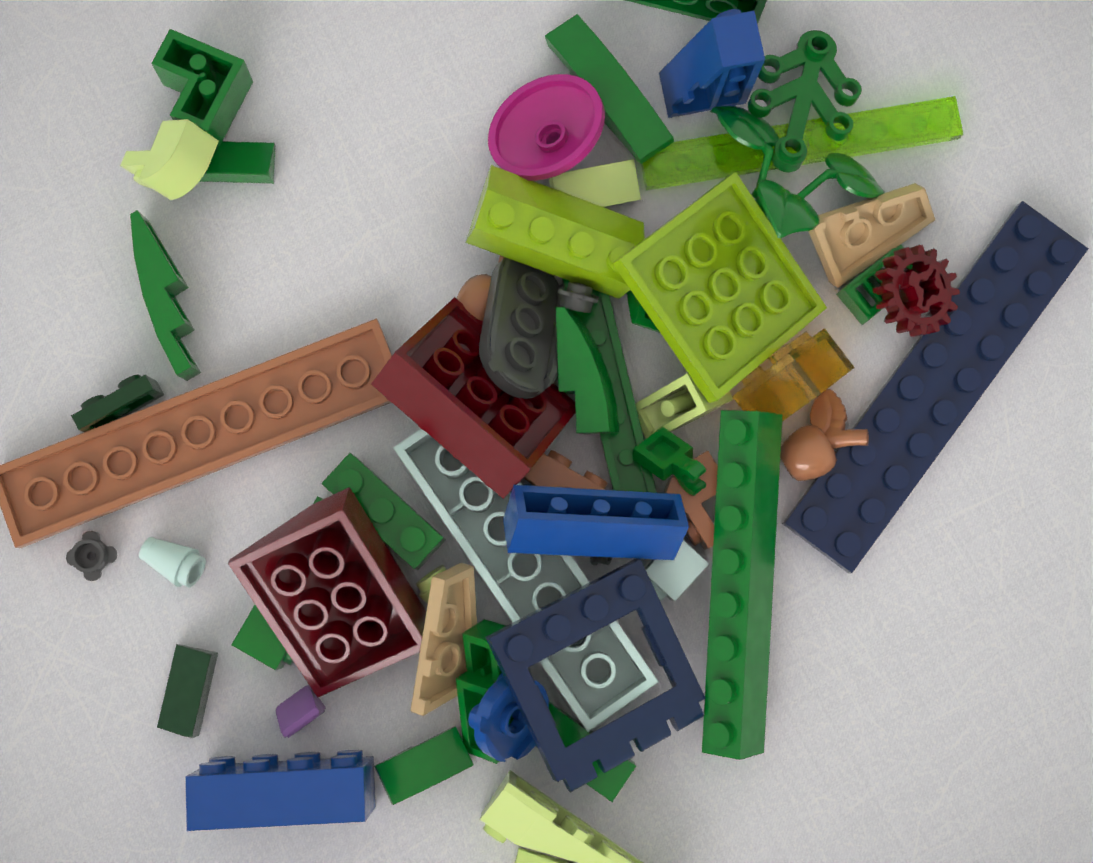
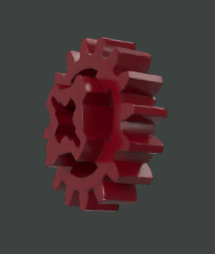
(916, 291)

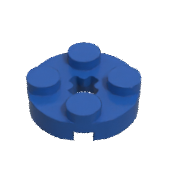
(491, 724)

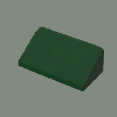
(187, 691)

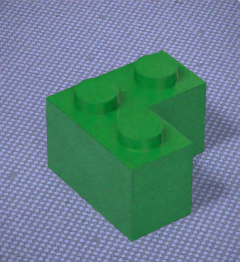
(208, 80)

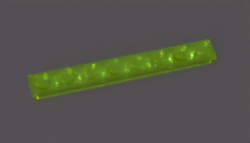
(871, 133)

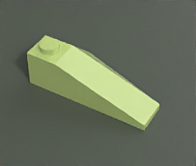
(541, 824)

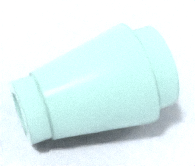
(174, 561)

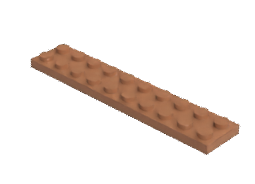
(193, 434)

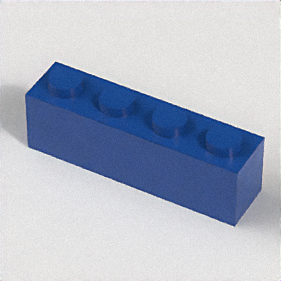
(594, 522)

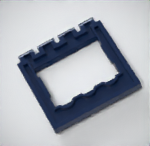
(571, 620)

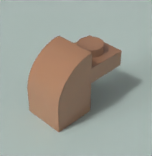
(700, 525)

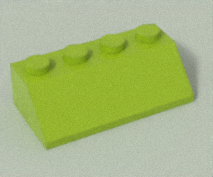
(553, 231)

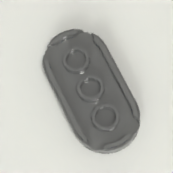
(520, 329)

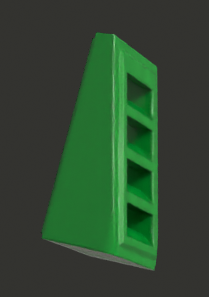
(853, 298)

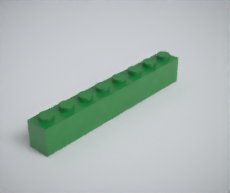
(742, 583)

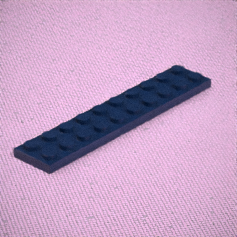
(936, 387)

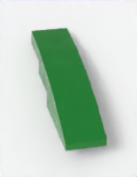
(625, 107)
(159, 285)

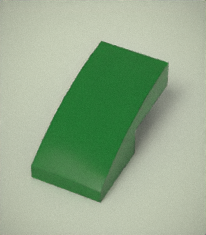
(423, 765)

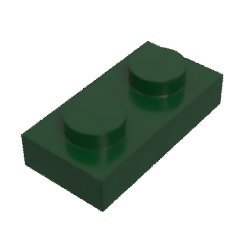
(132, 395)

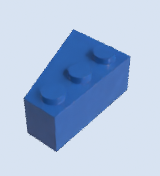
(714, 66)

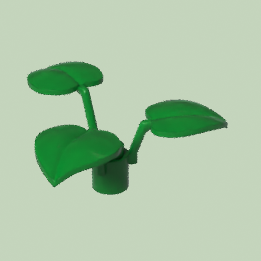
(783, 209)

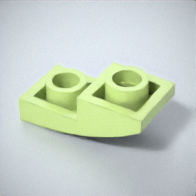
(601, 184)

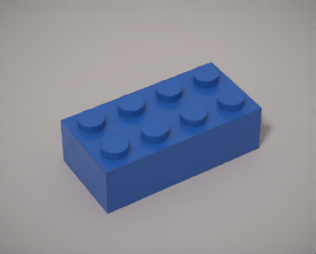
(280, 792)

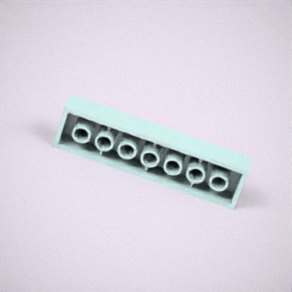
(593, 673)

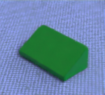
(242, 163)

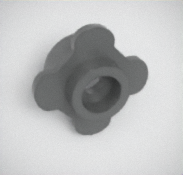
(577, 297)
(79, 554)

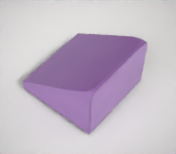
(298, 711)

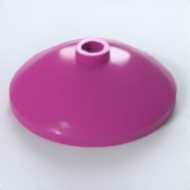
(546, 127)

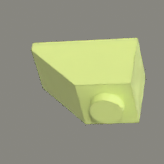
(675, 406)

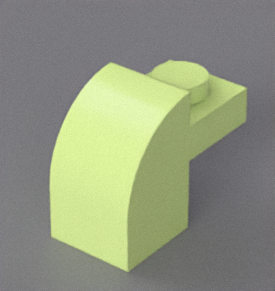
(175, 160)

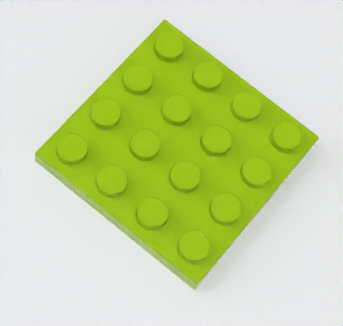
(720, 287)

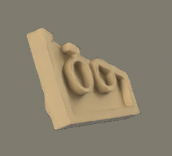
(867, 230)
(442, 654)

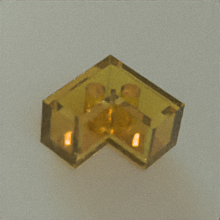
(796, 377)

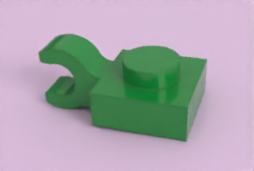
(668, 455)

